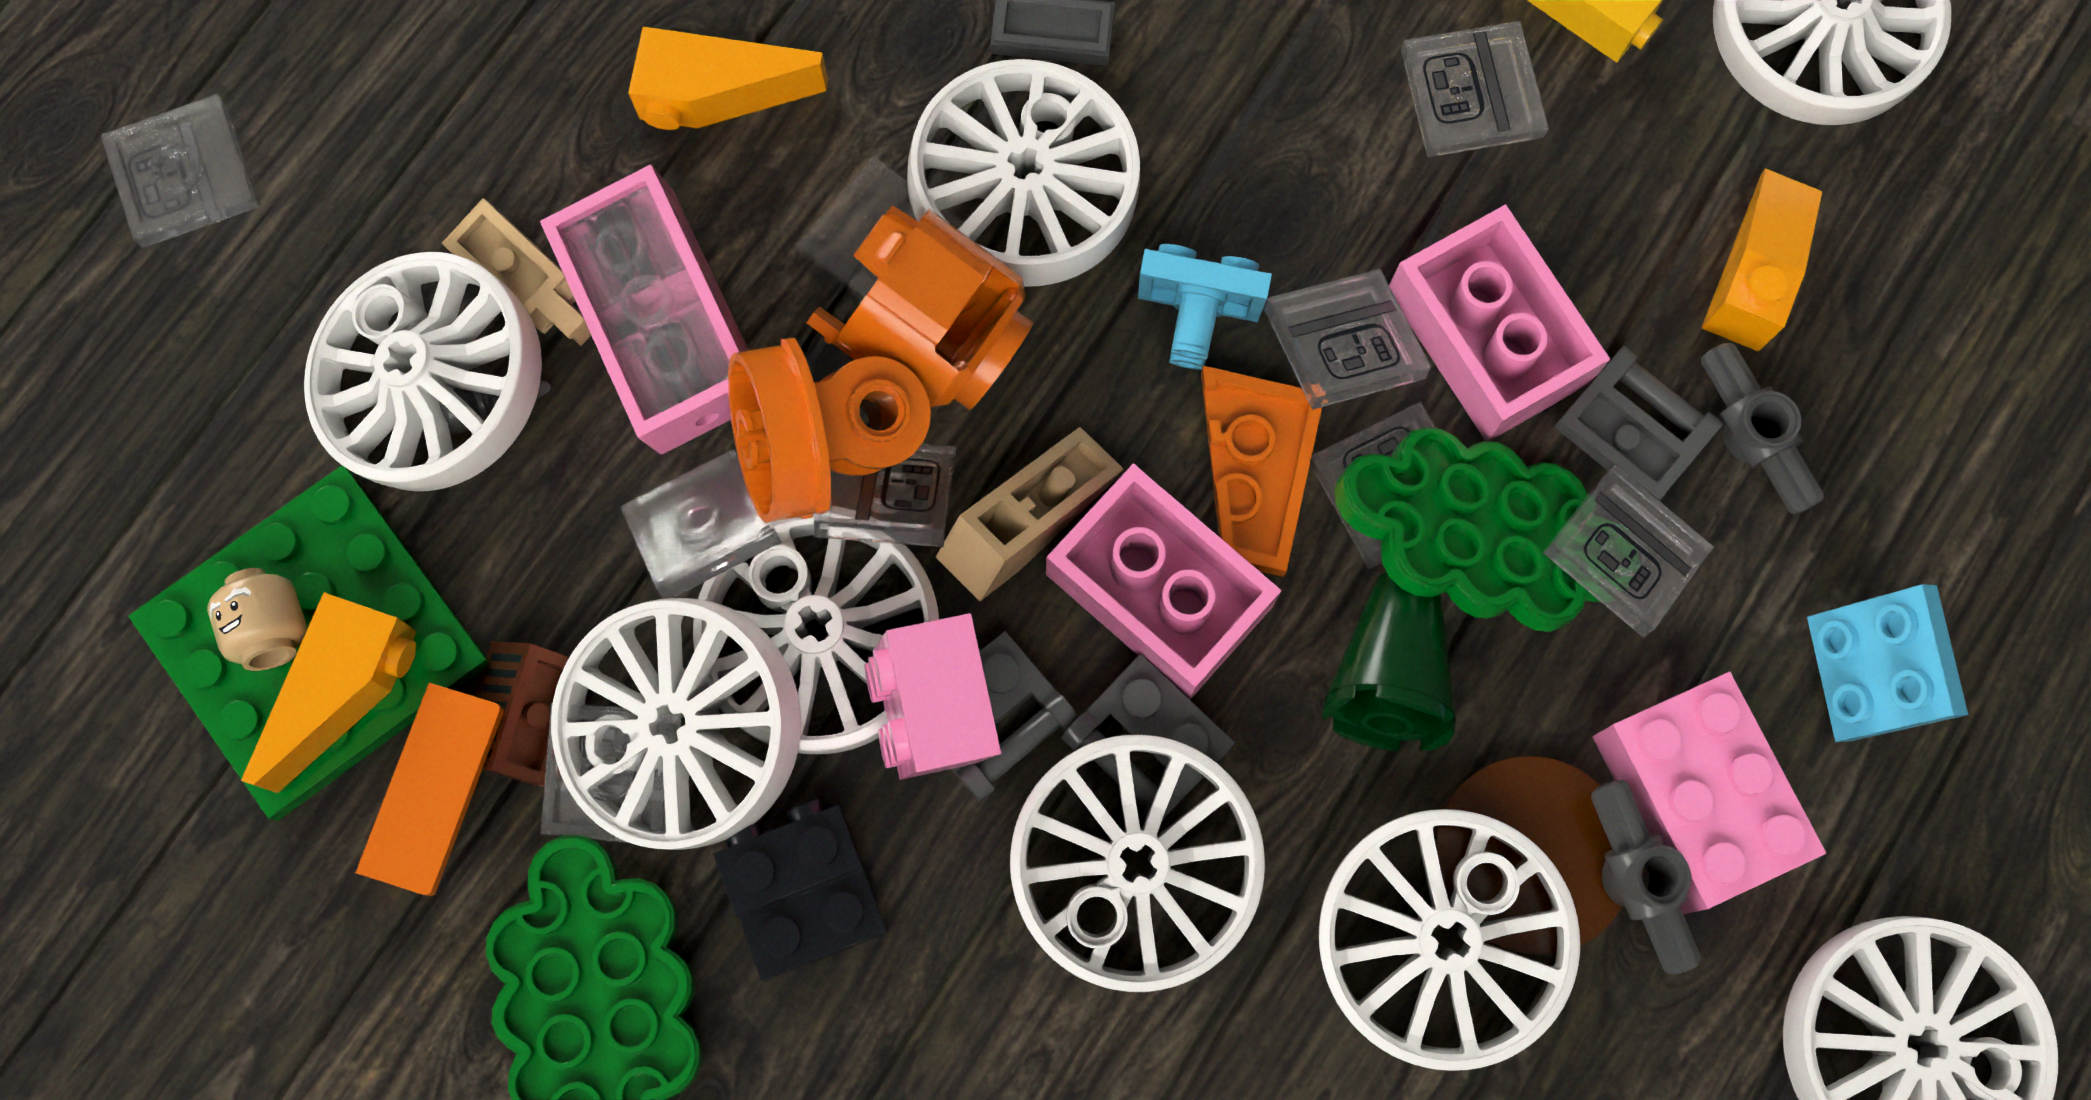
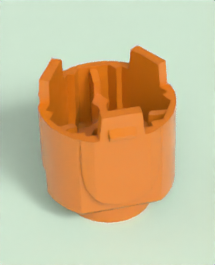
(934, 308)

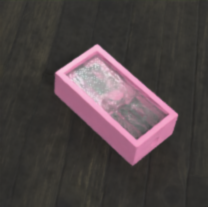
(649, 306)

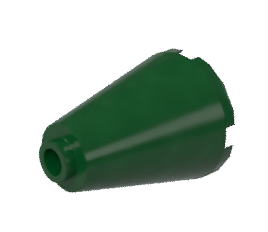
(1394, 674)

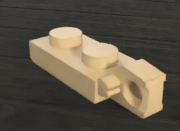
(515, 260)

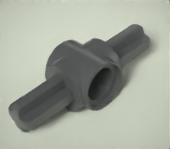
(1775, 454)
(1668, 877)

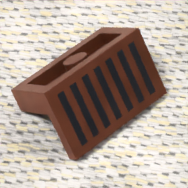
(524, 684)

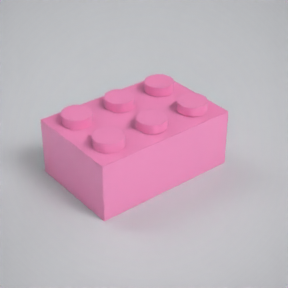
(1497, 323)
(1161, 580)
(932, 697)
(1711, 790)

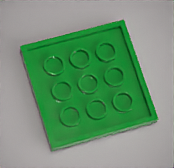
(323, 543)

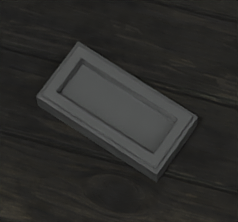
(1054, 30)

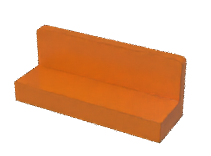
(430, 790)

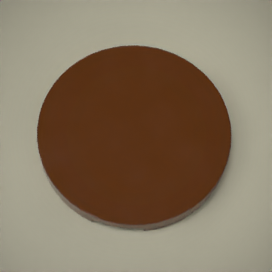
(1556, 812)

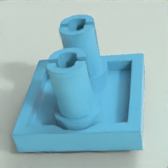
(1201, 294)
(1887, 664)

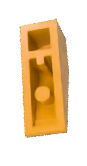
(715, 79)
(1765, 262)
(334, 681)

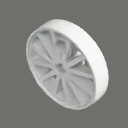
(1843, 33)
(1044, 158)
(419, 366)
(833, 610)
(698, 740)
(1121, 889)
(1473, 932)
(1945, 1059)

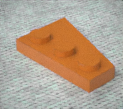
(1259, 462)

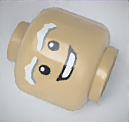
(257, 619)

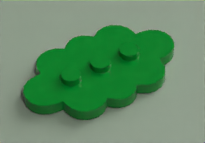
(1468, 525)
(592, 983)

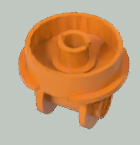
(801, 429)

